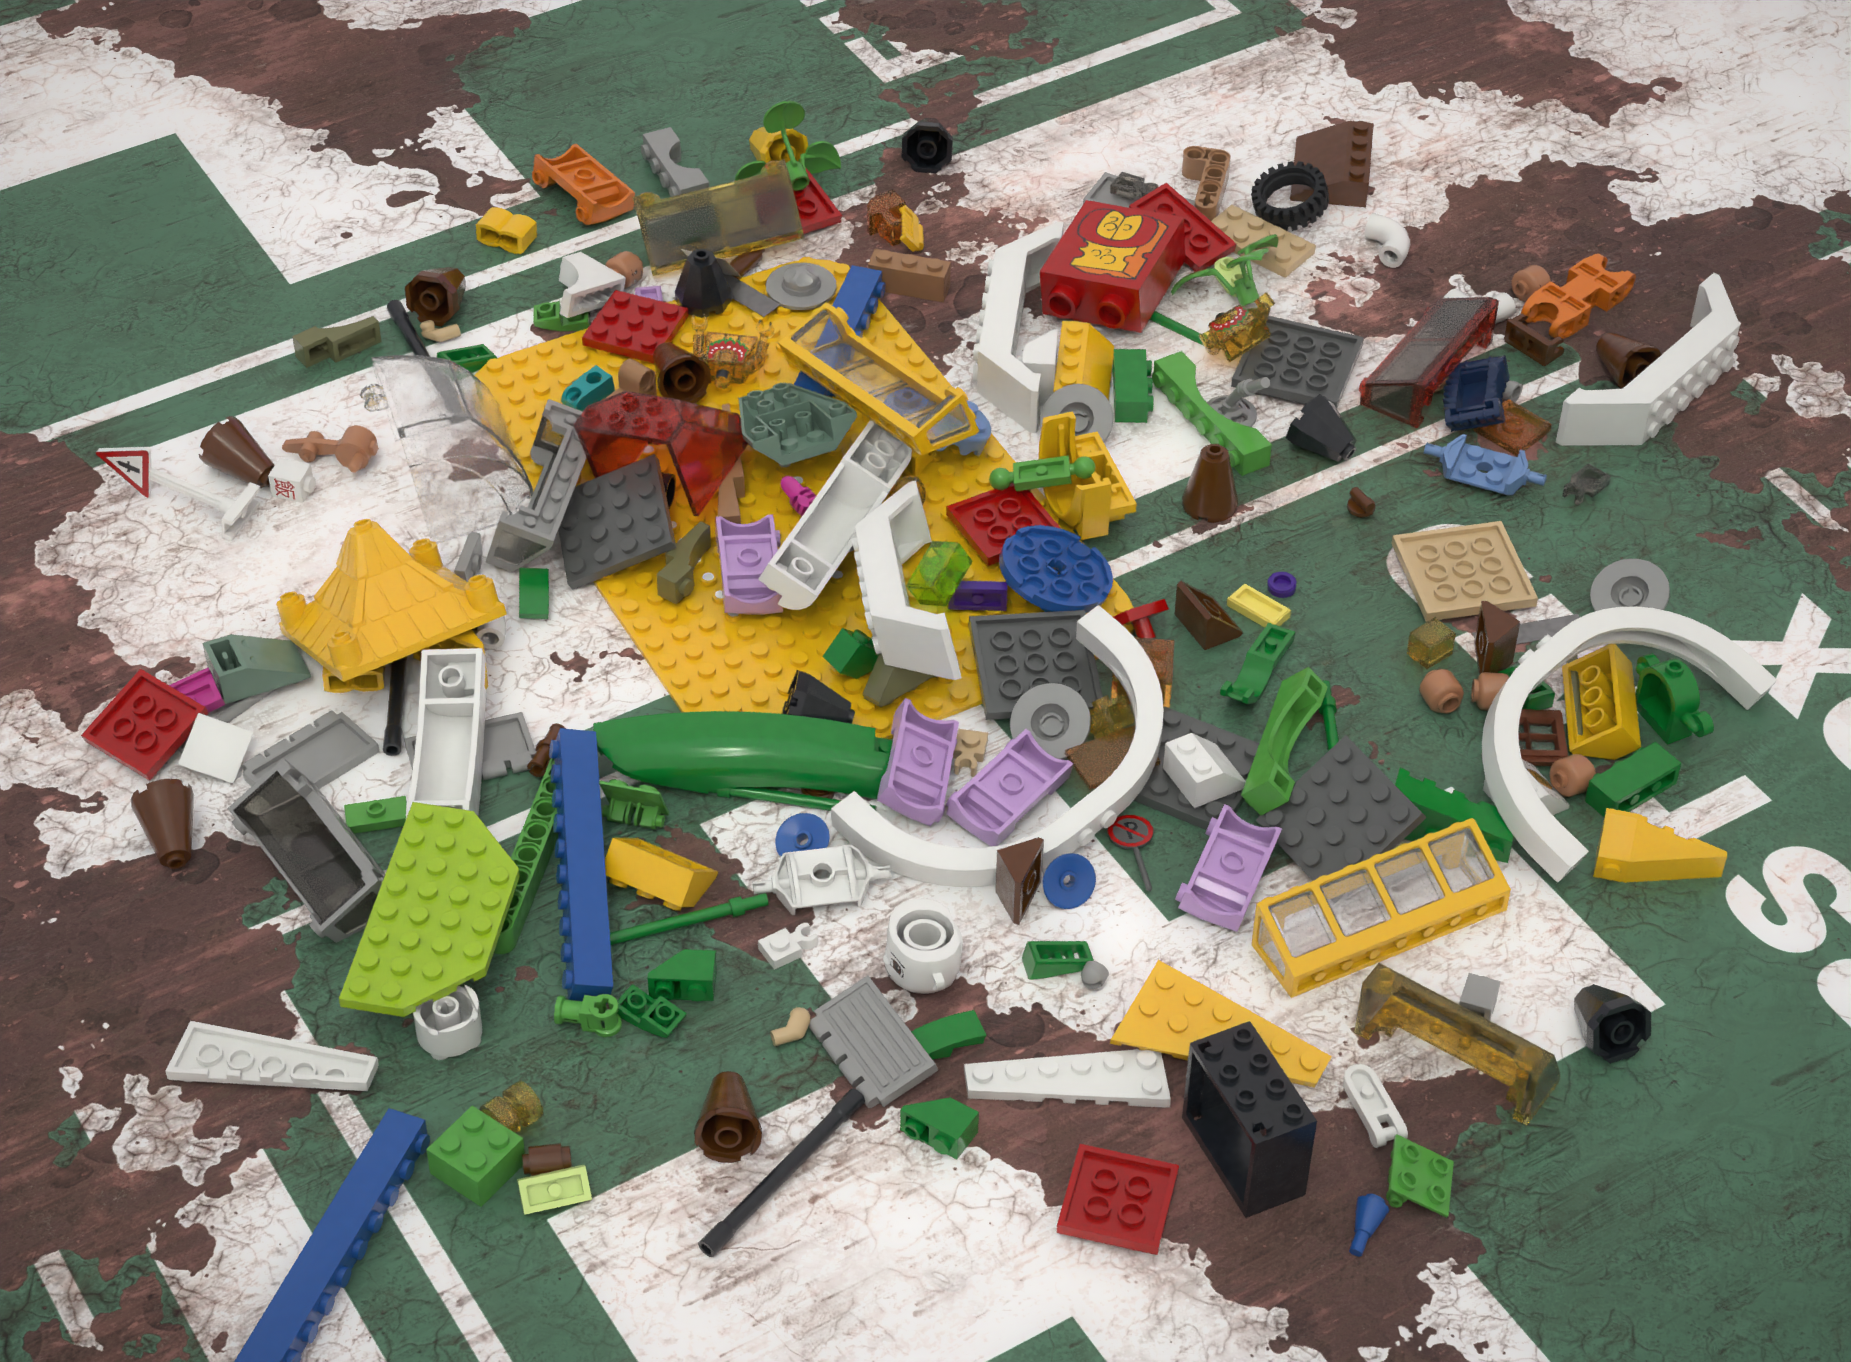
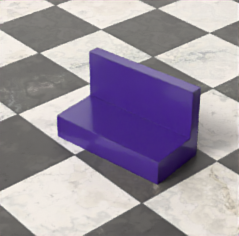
(980, 596)

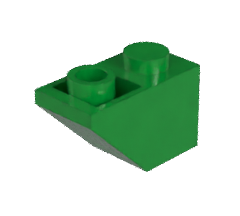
(852, 653)
(685, 976)
(941, 1124)

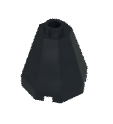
(927, 146)
(702, 285)
(1322, 430)
(816, 700)
(1611, 1022)

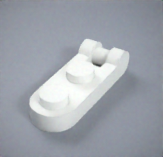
(1373, 1104)

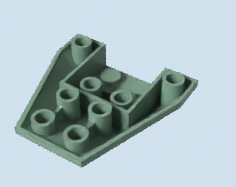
(793, 422)

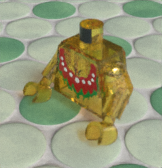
(1238, 329)
(731, 355)

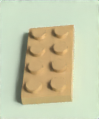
(1247, 228)

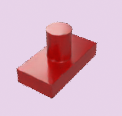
(1140, 617)

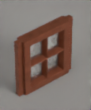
(1542, 736)

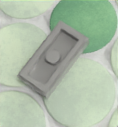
(470, 557)

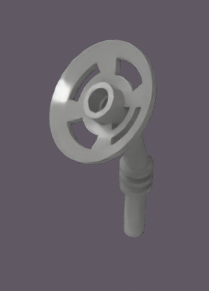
(1231, 403)

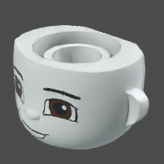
(922, 946)

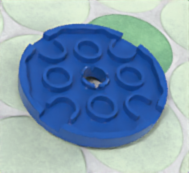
(1028, 569)

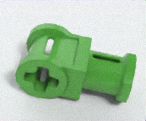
(590, 1013)

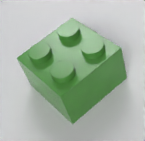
(476, 1156)

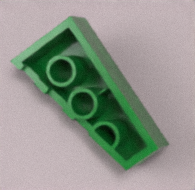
(1447, 808)

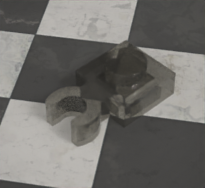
(1130, 186)
(1587, 481)

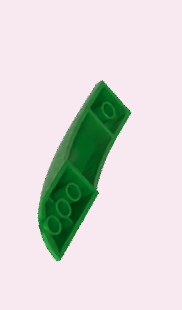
(745, 751)

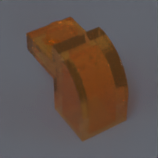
(885, 217)

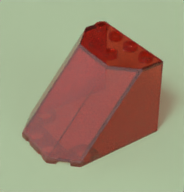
(698, 437)

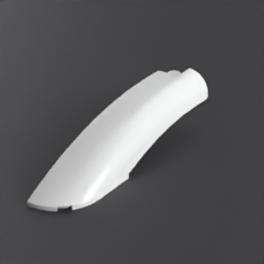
(826, 528)
(450, 729)

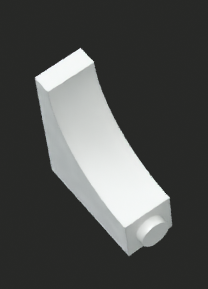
(588, 284)

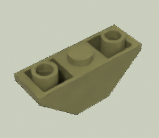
(891, 682)

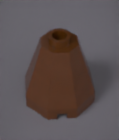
(436, 294)

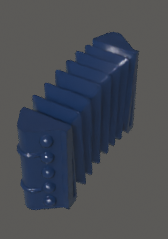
(1475, 393)

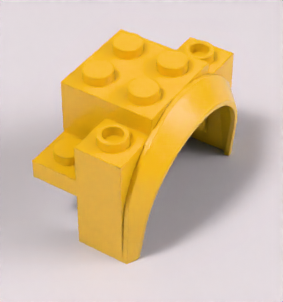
(1088, 502)

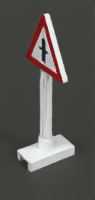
(136, 468)

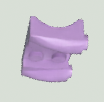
(743, 557)
(918, 765)
(1007, 789)
(1228, 870)

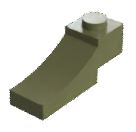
(336, 342)
(676, 577)

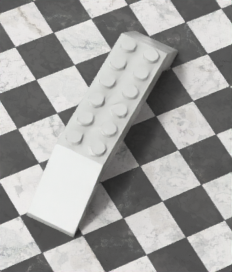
(999, 373)
(1664, 387)
(901, 633)

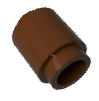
(546, 1159)

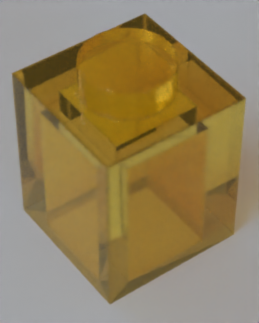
(1431, 643)

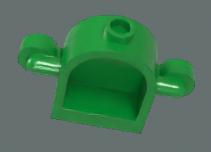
(1670, 699)

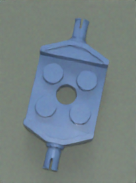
(1463, 461)

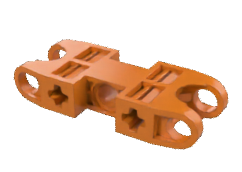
(1586, 287)

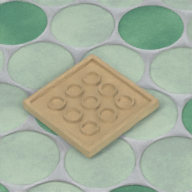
(1462, 567)

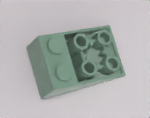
(253, 665)

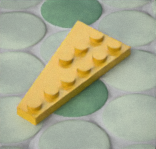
(1180, 1010)

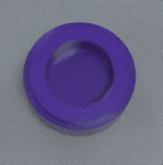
(1281, 584)

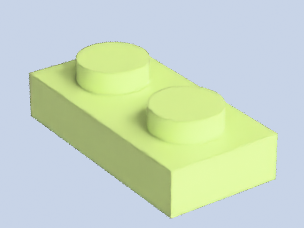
(554, 1189)

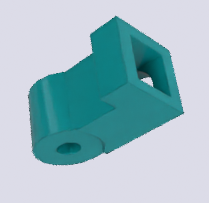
(588, 389)

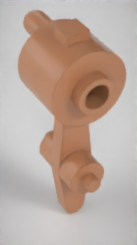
(351, 450)

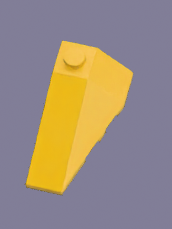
(1643, 852)

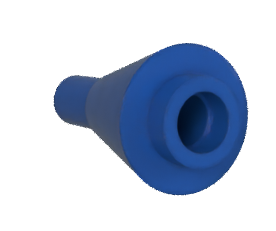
(1369, 1215)

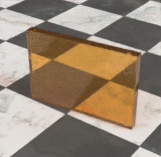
(1101, 756)

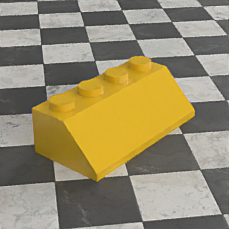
(1083, 357)
(1606, 705)

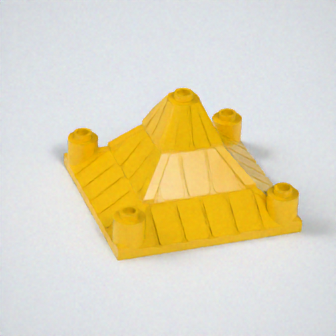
(384, 604)

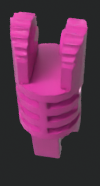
(799, 496)

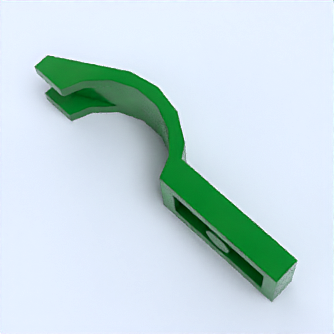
(1259, 664)

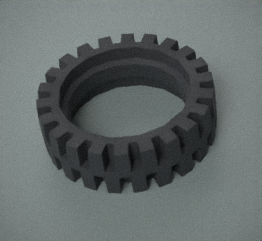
(1286, 176)

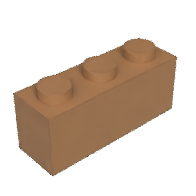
(912, 274)

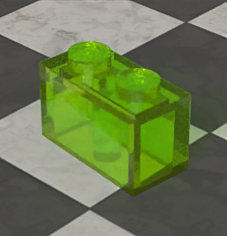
(939, 573)

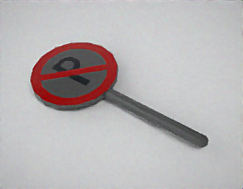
(1133, 833)

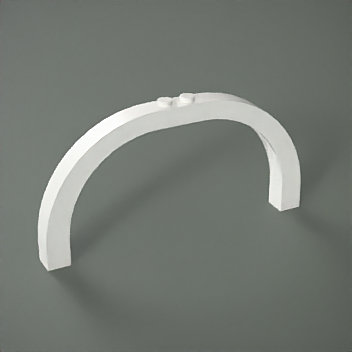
(1504, 770)
(1076, 827)

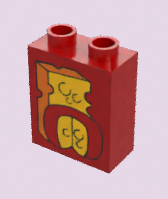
(1112, 266)

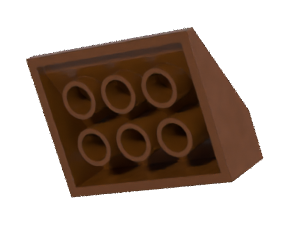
(1343, 158)

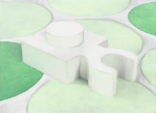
(784, 947)

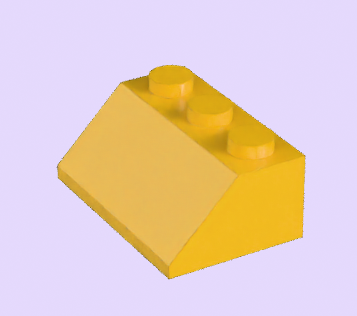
(657, 872)

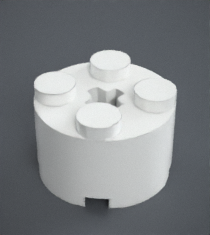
(449, 1024)

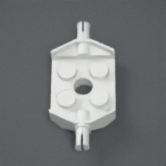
(799, 888)

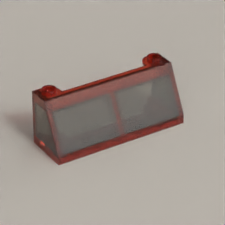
(1428, 356)

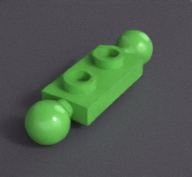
(1042, 473)

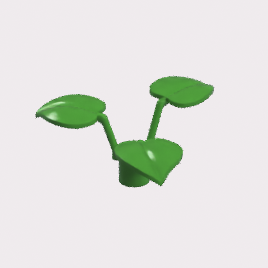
(818, 155)
(1244, 287)

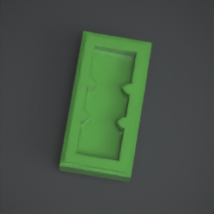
(376, 814)

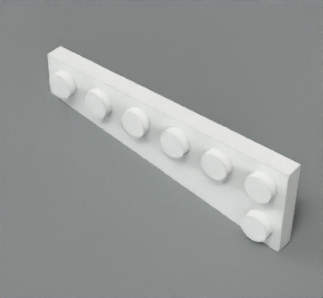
(250, 1058)
(1101, 1076)

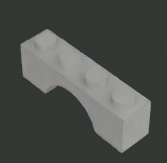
(663, 153)

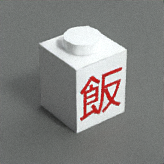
(291, 480)

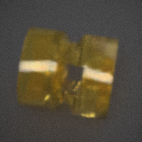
(515, 1108)

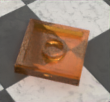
(1519, 431)

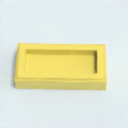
(1258, 606)

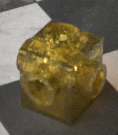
(1110, 715)

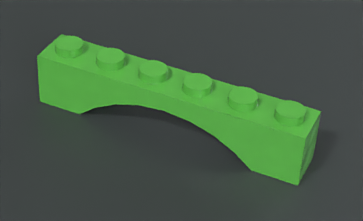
(1245, 444)
(1268, 778)

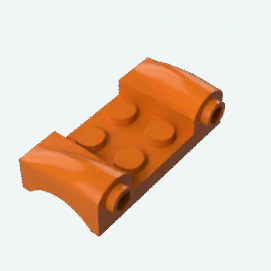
(595, 188)

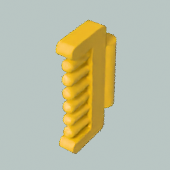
(912, 231)

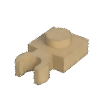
(969, 750)

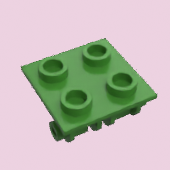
(625, 799)
(1419, 1177)

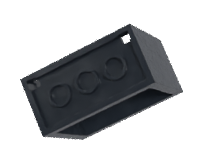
(1250, 1119)

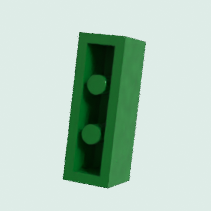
(1132, 385)
(1633, 780)

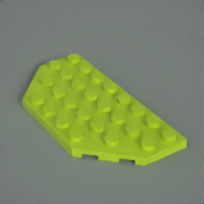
(432, 913)

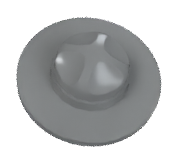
(801, 286)
(1089, 406)
(1630, 585)
(1054, 717)

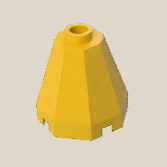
(771, 146)

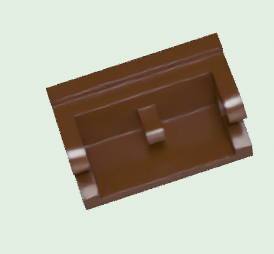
(1532, 342)

